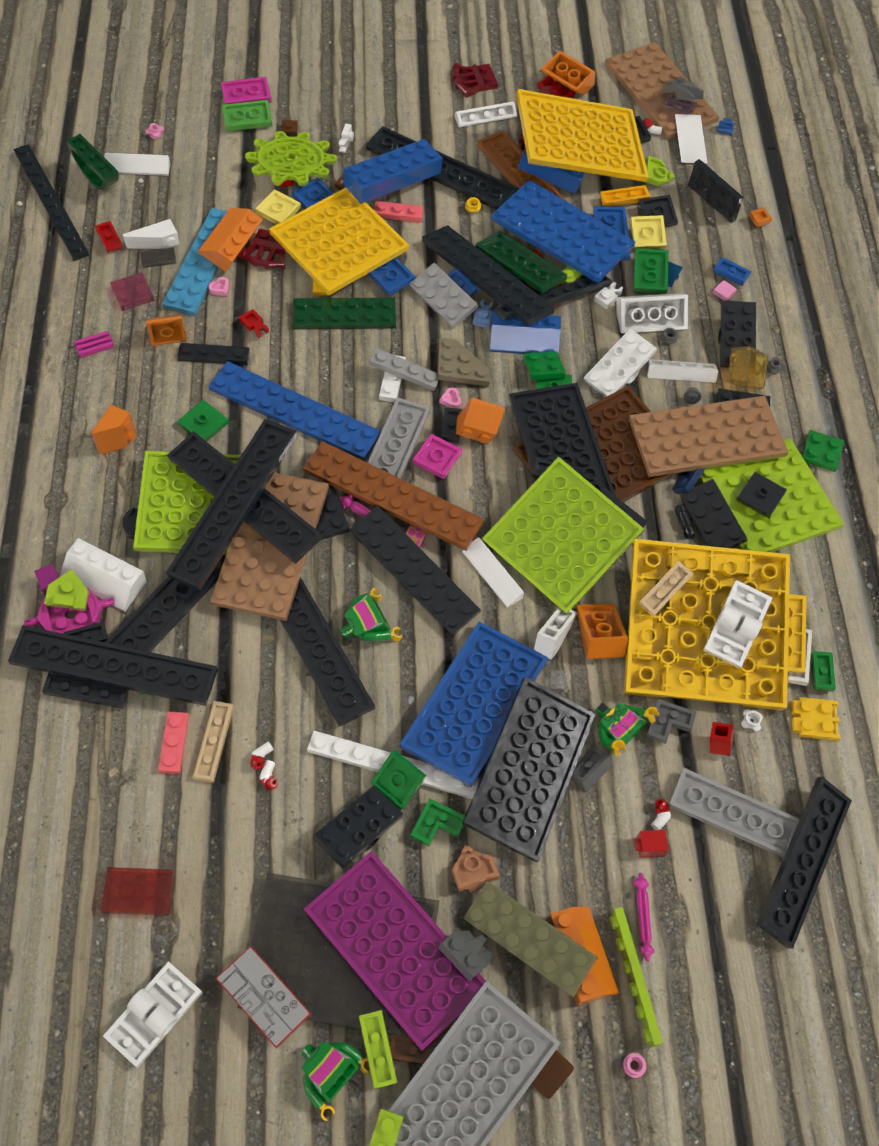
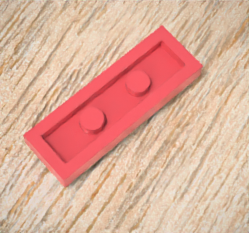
(399, 211)
(173, 743)

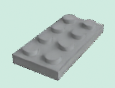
(443, 295)

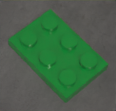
(651, 271)

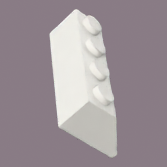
(652, 312)
(104, 574)

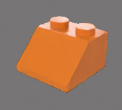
(166, 330)
(479, 420)
(114, 430)

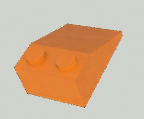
(601, 631)

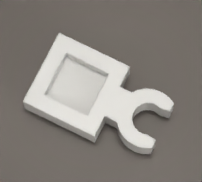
(347, 136)
(607, 297)

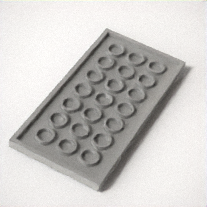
(474, 1074)

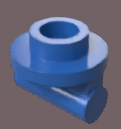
(726, 126)

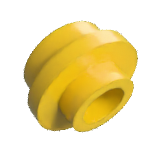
(473, 205)

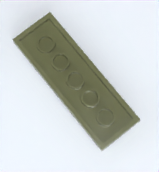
(531, 938)

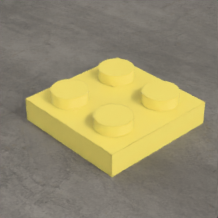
(277, 207)
(648, 232)

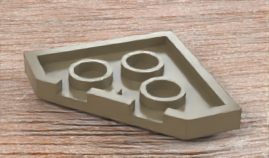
(460, 365)

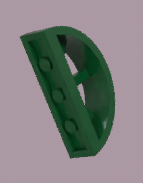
(92, 163)

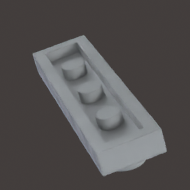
(404, 369)

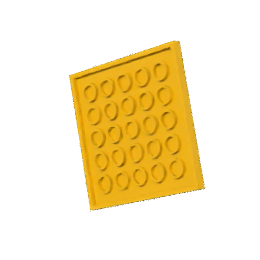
(338, 240)

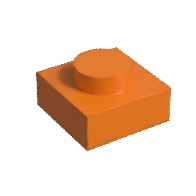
(760, 217)

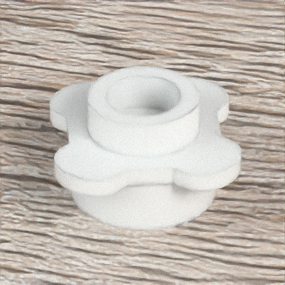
(757, 717)

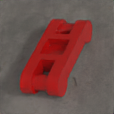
(557, 89)

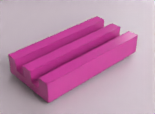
(93, 342)

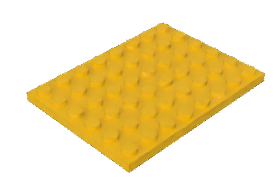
(581, 136)

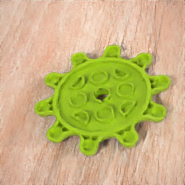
(291, 158)

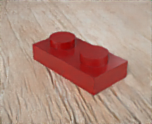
(108, 236)

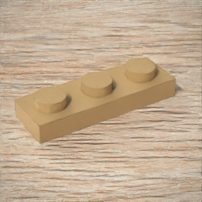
(665, 588)

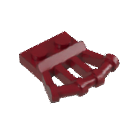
(478, 77)
(264, 242)

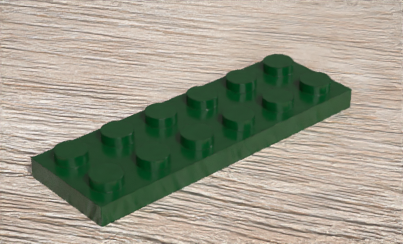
(521, 262)
(344, 313)

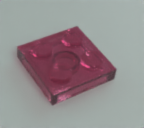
(132, 291)

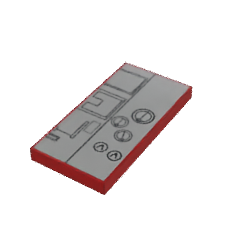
(263, 997)

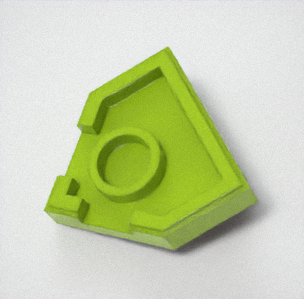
(657, 172)
(67, 592)

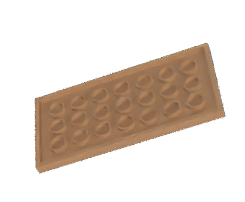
(643, 76)
(707, 436)
(254, 572)

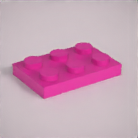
(246, 90)

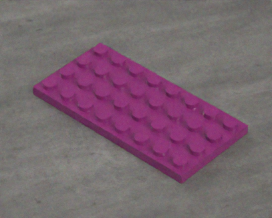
(393, 949)

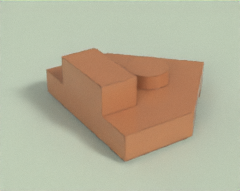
(474, 870)

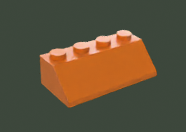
(230, 237)
(580, 927)

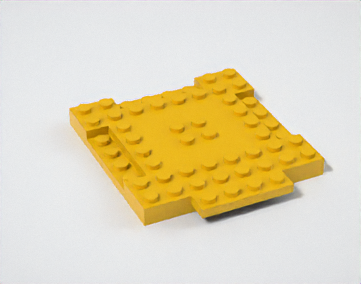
(667, 649)

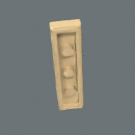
(213, 742)

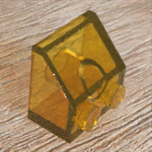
(747, 367)

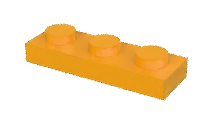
(624, 196)

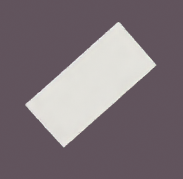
(690, 138)

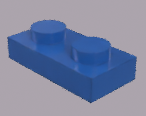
(732, 271)
(463, 282)

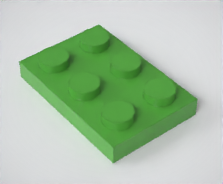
(247, 115)

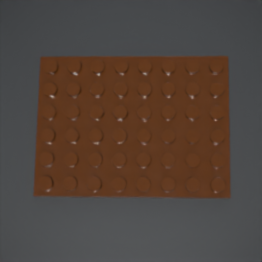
(617, 443)

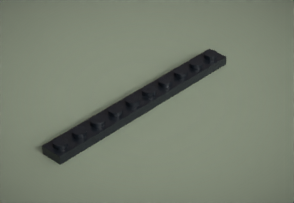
(51, 203)

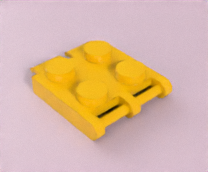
(815, 718)

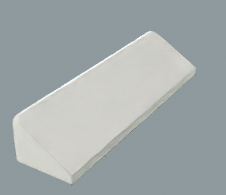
(485, 114)
(139, 163)
(682, 370)
(493, 573)

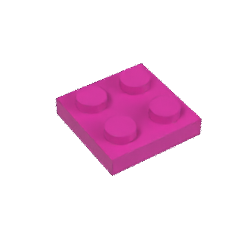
(437, 456)

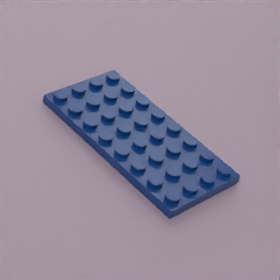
(563, 231)
(472, 703)

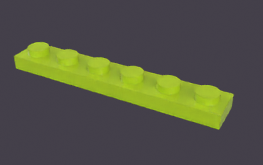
(637, 985)

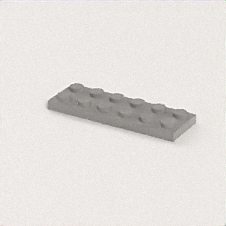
(399, 437)
(733, 812)

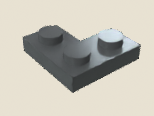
(670, 716)

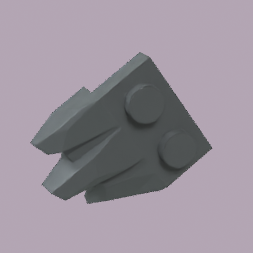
(684, 89)
(467, 953)

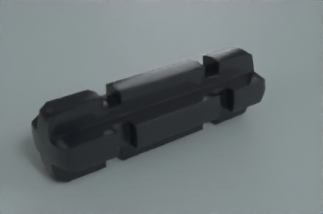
(684, 521)

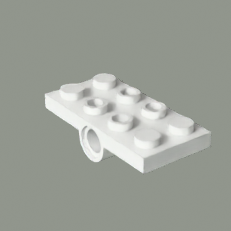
(620, 364)
(737, 624)
(152, 1014)

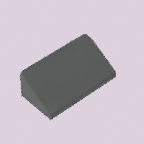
(591, 768)

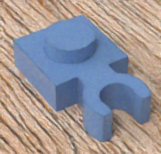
(483, 315)

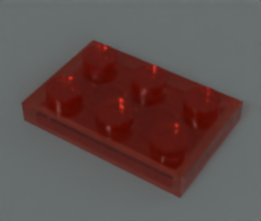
(137, 891)

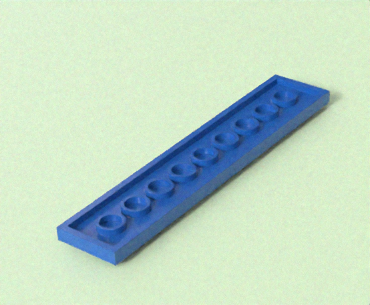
(391, 275)
(295, 410)

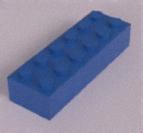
(392, 171)

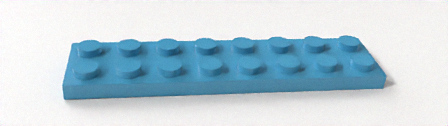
(195, 273)

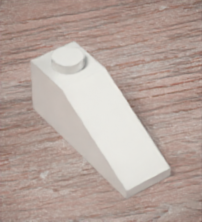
(155, 236)
(554, 632)

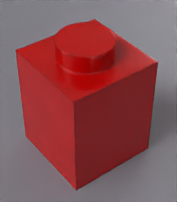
(721, 738)
(651, 843)

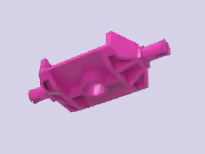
(55, 618)

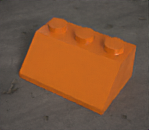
(570, 73)

